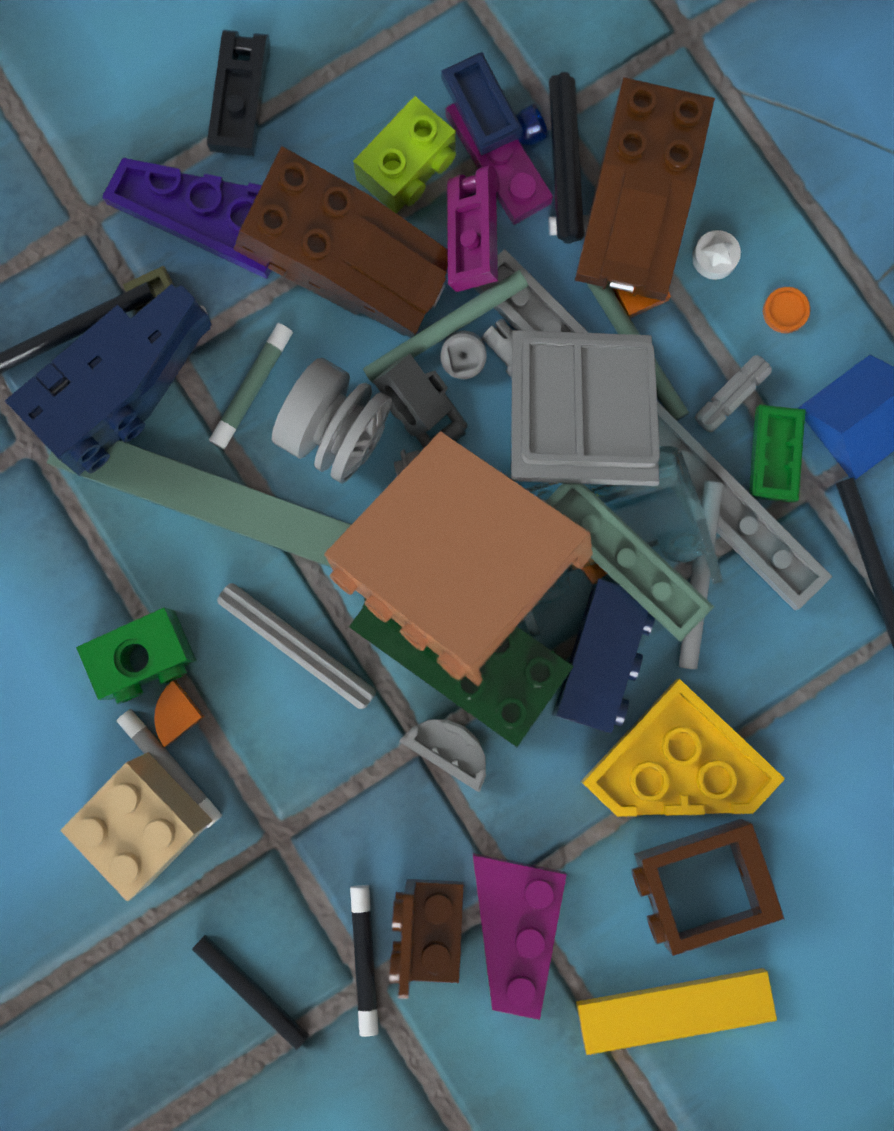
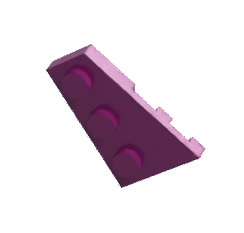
(519, 930)

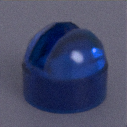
(533, 125)

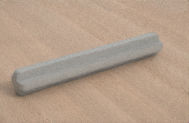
(296, 646)

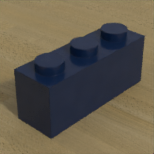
(604, 658)

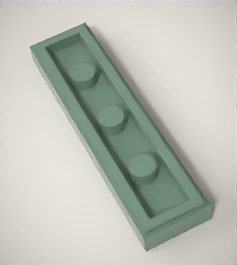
(633, 561)

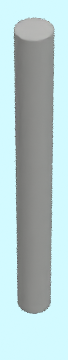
(700, 574)

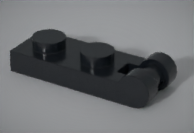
(238, 93)

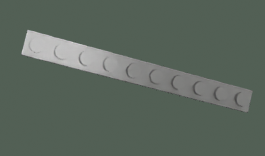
(741, 517)

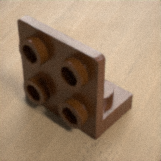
(431, 933)

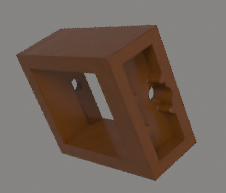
(752, 870)

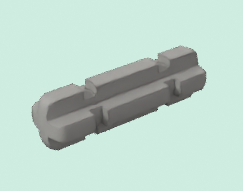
(733, 393)

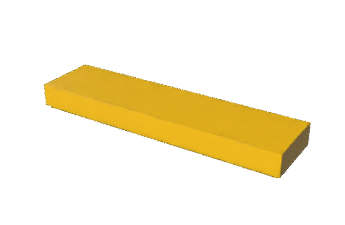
(676, 1011)

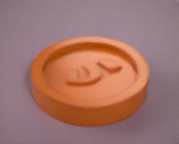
(786, 310)

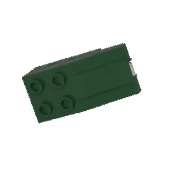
(515, 682)

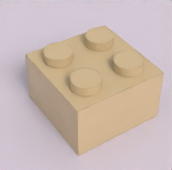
(136, 825)

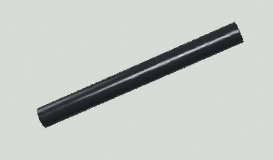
(73, 327)
(869, 551)

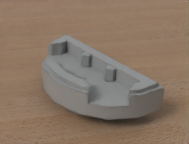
(450, 748)

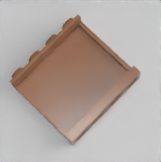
(455, 555)

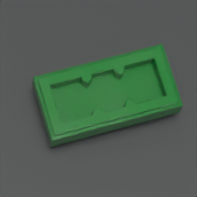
(777, 453)

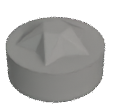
(463, 354)

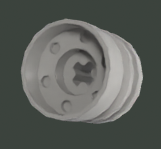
(324, 416)

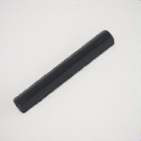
(566, 158)

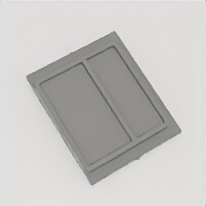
(584, 408)

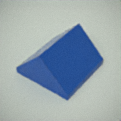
(856, 416)

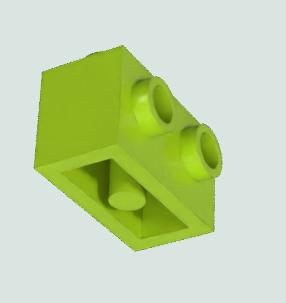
(406, 155)

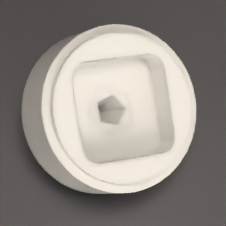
(716, 254)

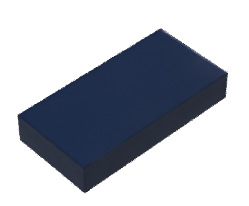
(481, 103)

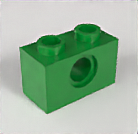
(109, 655)

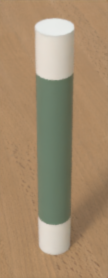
(251, 386)

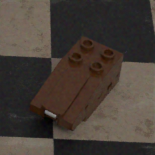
(644, 188)
(343, 245)

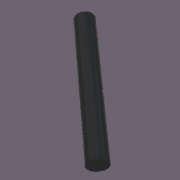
(250, 992)

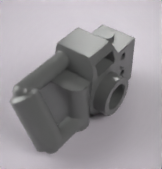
(419, 400)

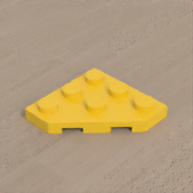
(681, 763)

